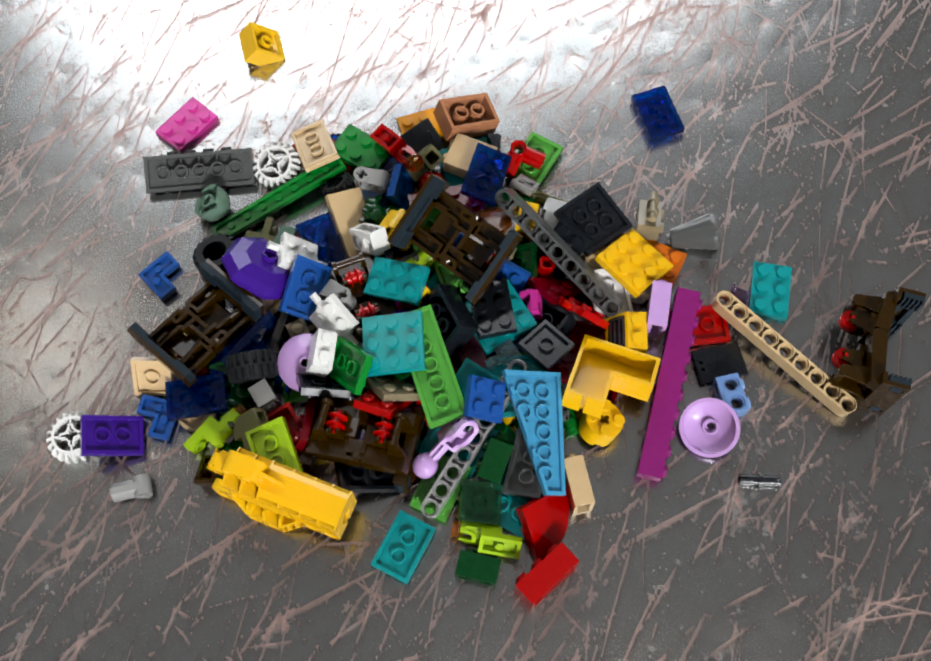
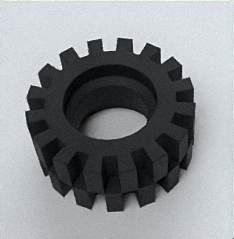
(338, 184)

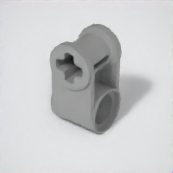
(372, 179)
(342, 292)

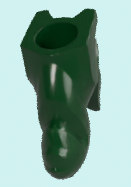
(373, 212)
(238, 395)

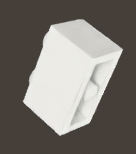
(321, 353)

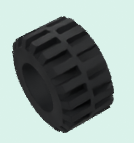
(213, 249)
(252, 366)

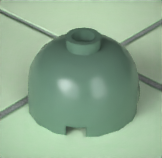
(213, 204)

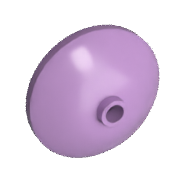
(291, 359)
(706, 441)

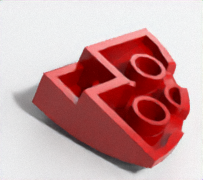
(544, 523)

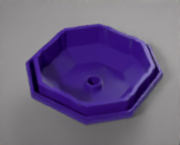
(255, 268)

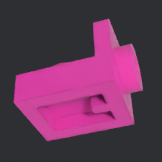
(534, 302)

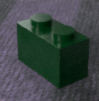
(495, 459)
(478, 567)

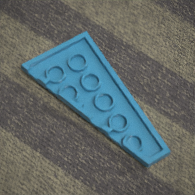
(538, 408)

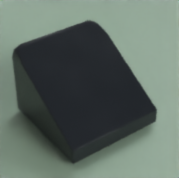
(494, 139)

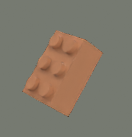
(466, 115)

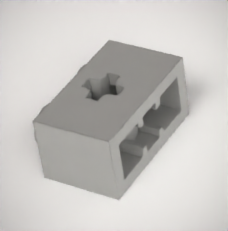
(265, 396)

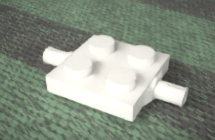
(291, 246)
(334, 317)

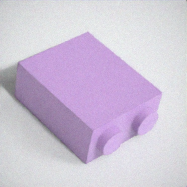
(658, 308)

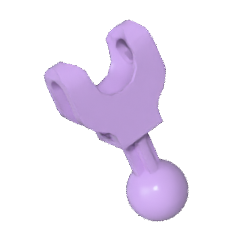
(451, 437)

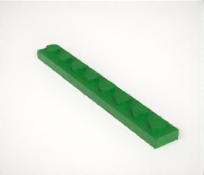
(278, 199)

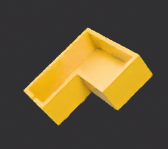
(608, 367)

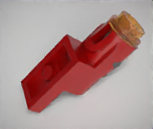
(397, 148)

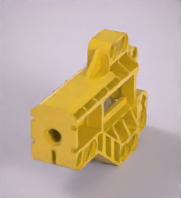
(281, 494)

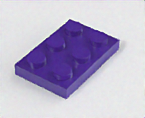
(111, 435)

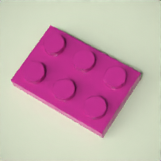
(186, 125)

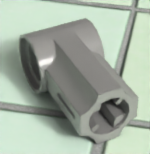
(139, 488)

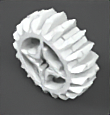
(264, 169)
(64, 432)

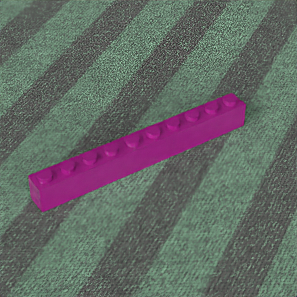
(668, 385)

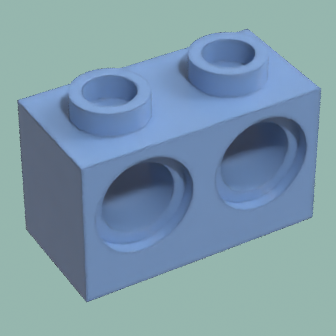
(736, 395)

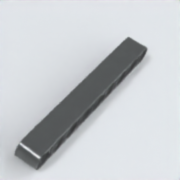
(567, 252)

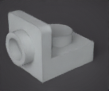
(524, 185)

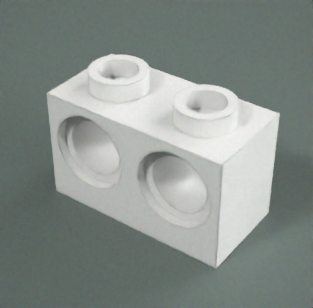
(370, 238)

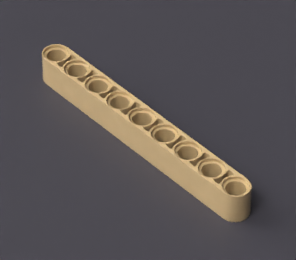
(793, 356)

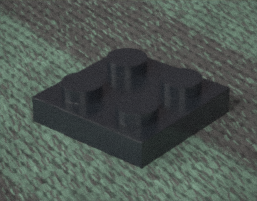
(546, 345)

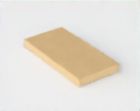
(346, 211)

